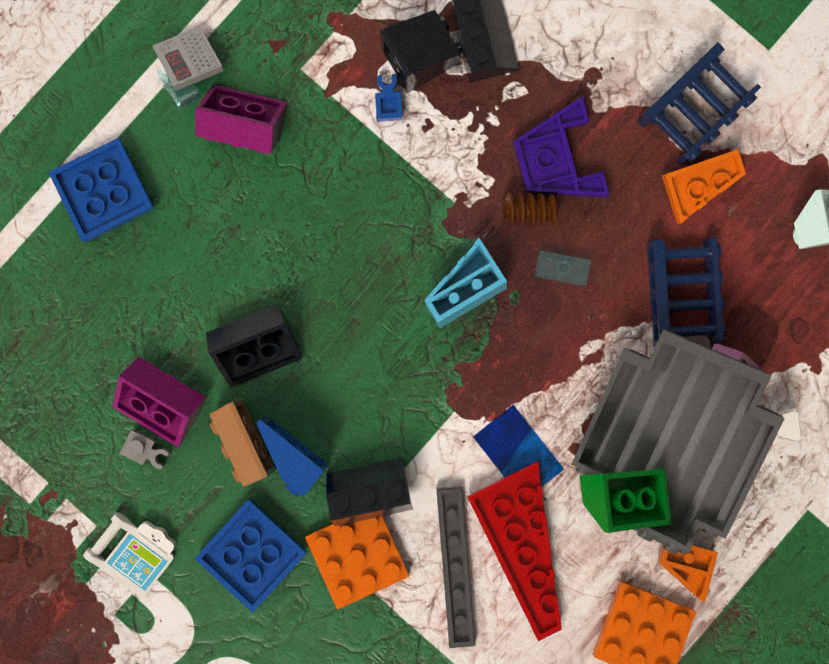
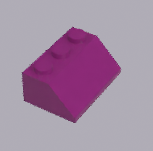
(240, 119)
(157, 401)

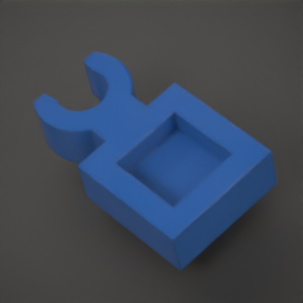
(388, 102)

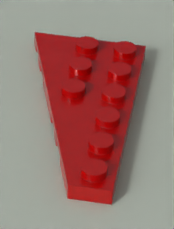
(518, 532)

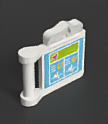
(138, 556)

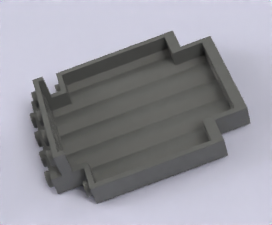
(696, 420)

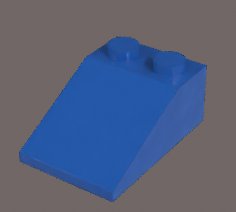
(293, 460)

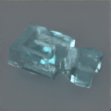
(181, 97)

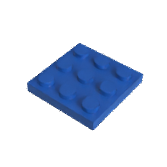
(101, 190)
(251, 555)

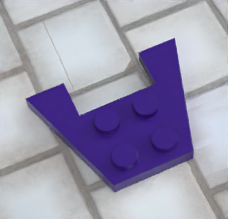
(547, 159)

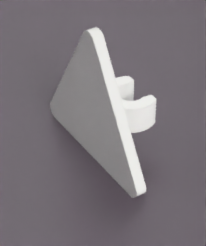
(791, 426)

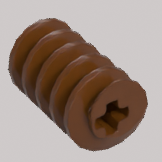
(529, 208)

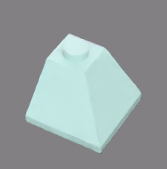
(813, 222)

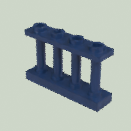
(693, 81)
(661, 280)

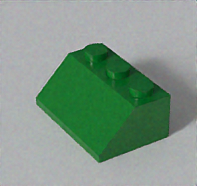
(627, 499)

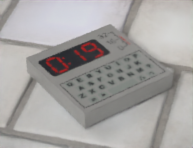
(187, 58)

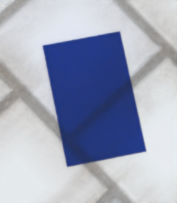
(514, 445)

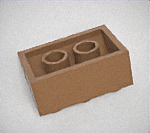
(241, 443)

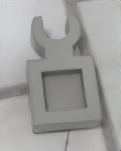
(141, 448)

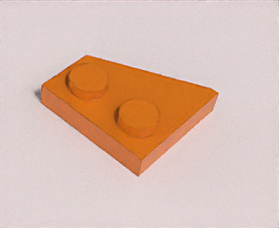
(692, 569)

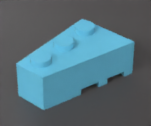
(466, 286)

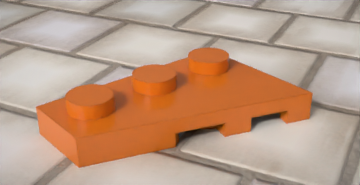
(699, 183)

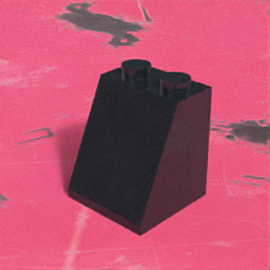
(420, 49)

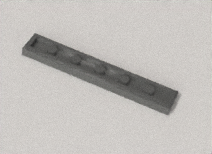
(455, 567)

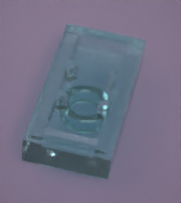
(562, 268)

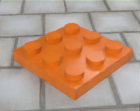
(356, 559)
(643, 628)

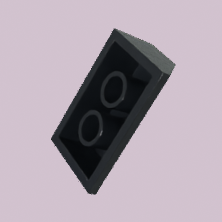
(484, 38)
(253, 345)
(368, 492)

